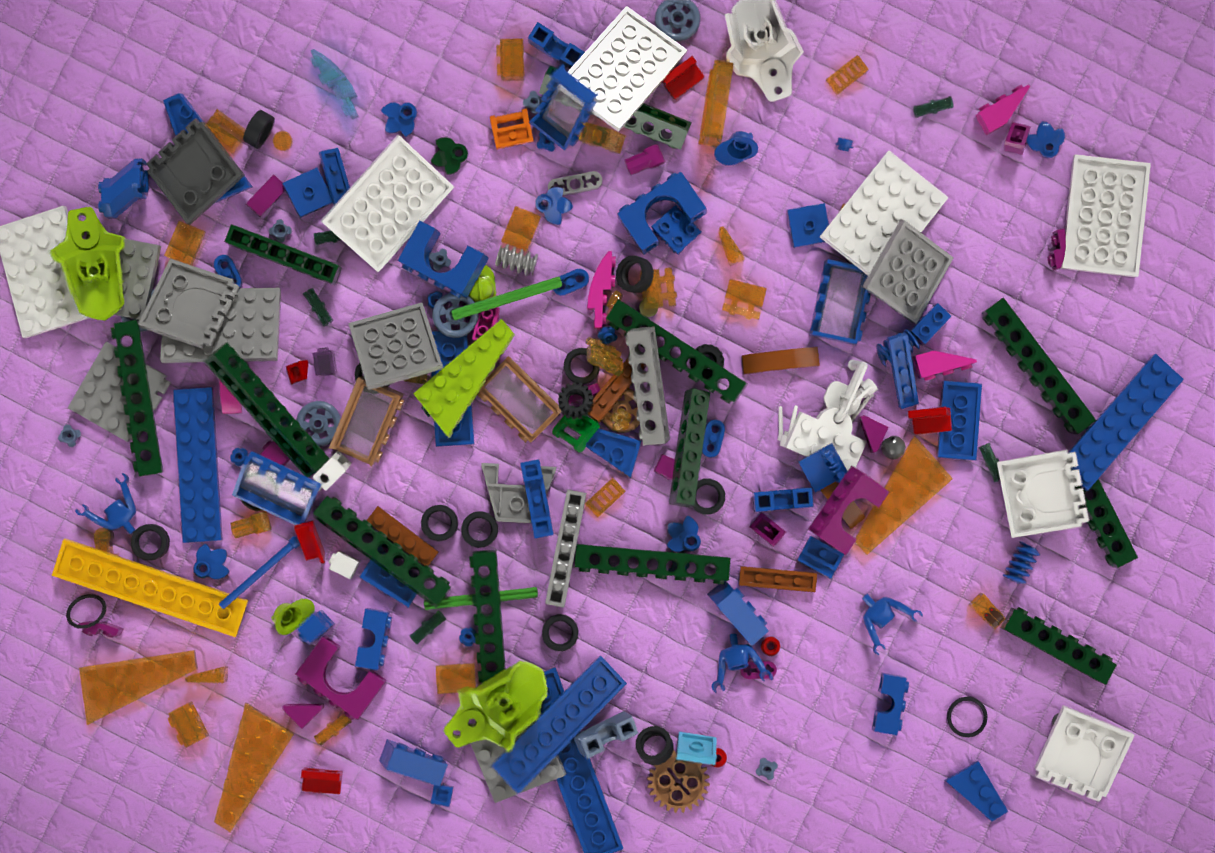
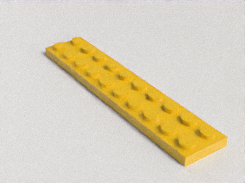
(148, 587)

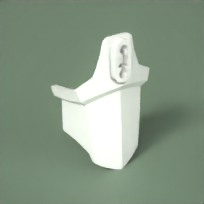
(762, 45)

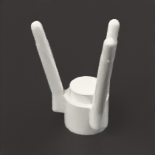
(867, 389)
(783, 437)

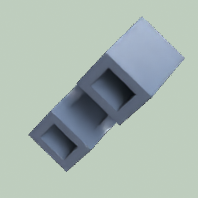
(614, 728)

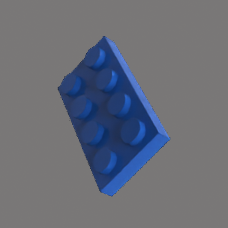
(964, 404)

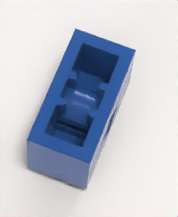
(930, 324)

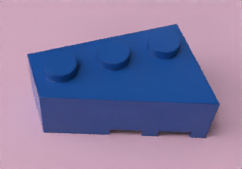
(739, 612)
(413, 762)

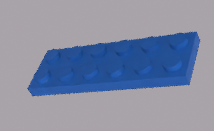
(463, 433)

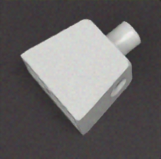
(333, 468)

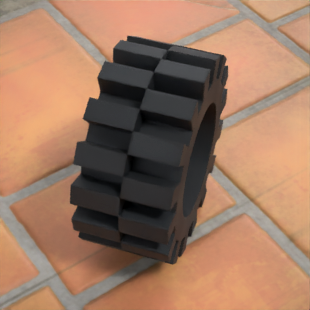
(714, 352)
(571, 390)

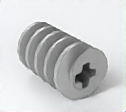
(516, 260)

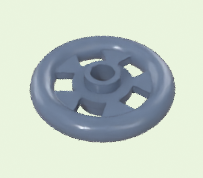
(693, 15)
(445, 328)
(331, 412)

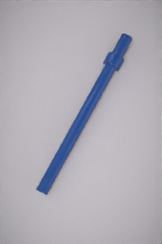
(293, 543)

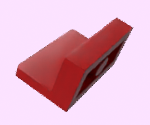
(683, 78)
(931, 420)
(310, 541)
(321, 780)

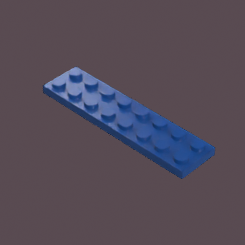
(1124, 419)
(197, 465)
(558, 724)

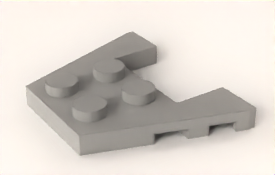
(511, 501)

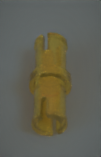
(332, 729)

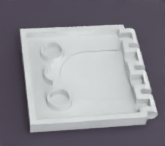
(1042, 493)
(1083, 753)

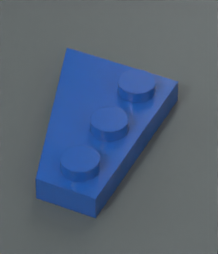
(615, 449)
(387, 583)
(978, 790)

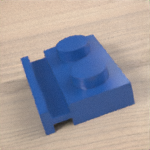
(820, 557)

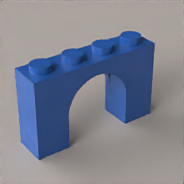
(676, 190)
(459, 279)

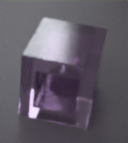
(324, 362)

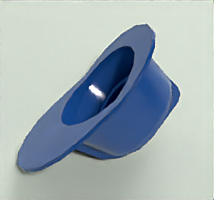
(736, 149)

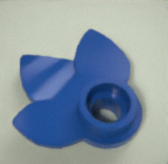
(397, 120)
(1044, 137)
(556, 205)
(681, 533)
(213, 561)

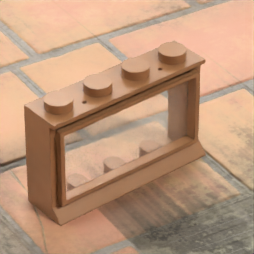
(519, 400)
(367, 422)

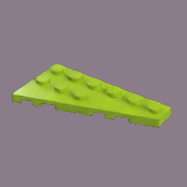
(459, 382)

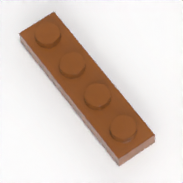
(612, 392)
(402, 535)
(777, 579)

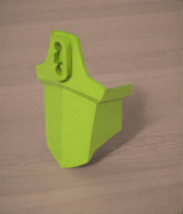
(91, 265)
(499, 706)

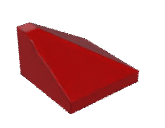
(298, 371)

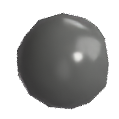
(893, 447)

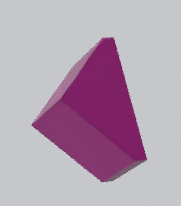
(1017, 138)
(873, 432)
(767, 529)
(302, 713)

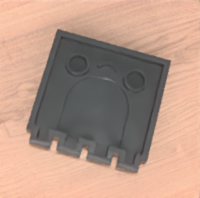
(194, 171)

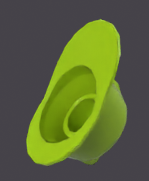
(484, 286)
(291, 615)

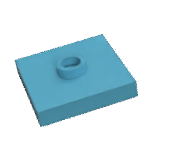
(696, 748)

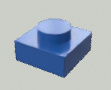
(442, 795)

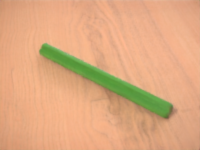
(506, 298)
(464, 600)

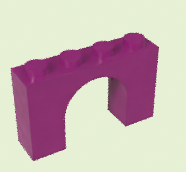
(852, 487)
(314, 673)

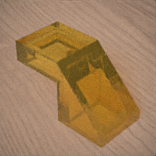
(602, 137)

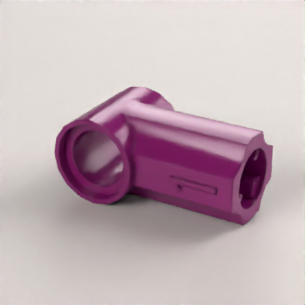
(648, 158)

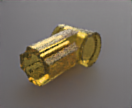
(254, 524)

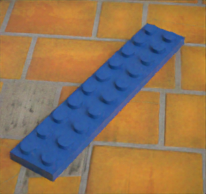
(582, 789)

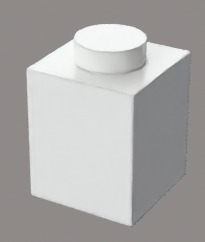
(343, 564)

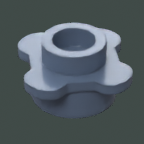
(528, 102)
(275, 230)
(440, 264)
(63, 437)
(763, 764)

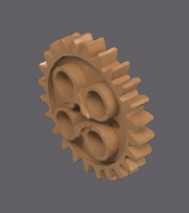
(664, 791)

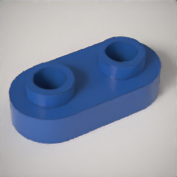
(229, 272)
(572, 285)
(713, 438)

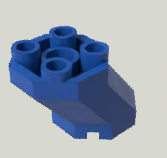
(123, 189)

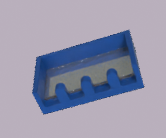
(564, 109)
(840, 303)
(276, 489)

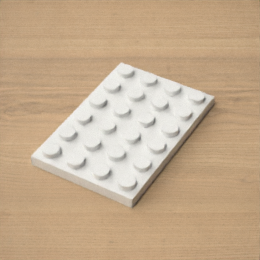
(626, 66)
(387, 203)
(874, 210)
(1106, 215)
(34, 278)

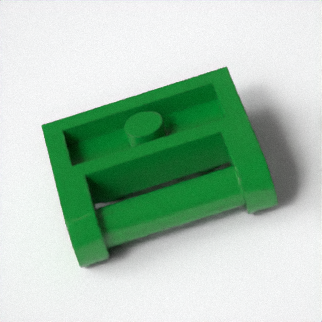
(584, 427)

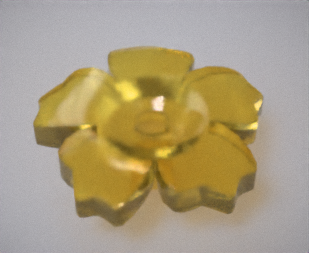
(621, 420)

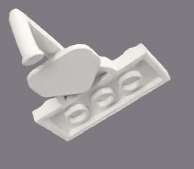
(813, 433)

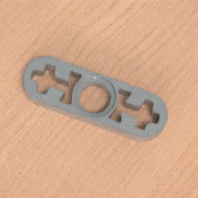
(590, 186)

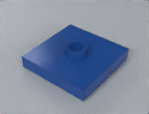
(308, 192)
(807, 224)

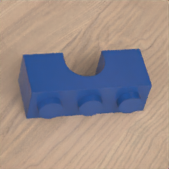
(551, 45)
(782, 499)
(377, 622)
(314, 627)
(889, 720)

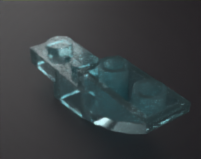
(332, 77)

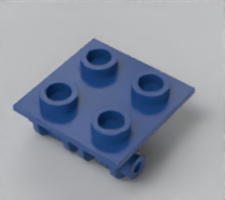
(676, 229)
(823, 467)

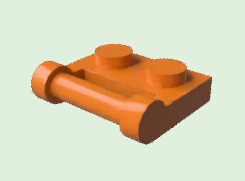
(514, 134)

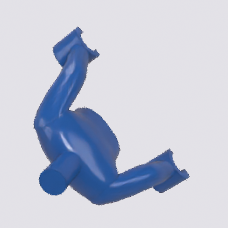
(117, 513)
(881, 614)
(736, 659)

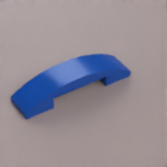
(537, 499)

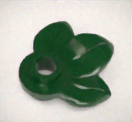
(446, 155)

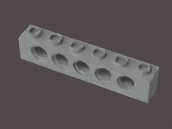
(647, 337)
(565, 548)

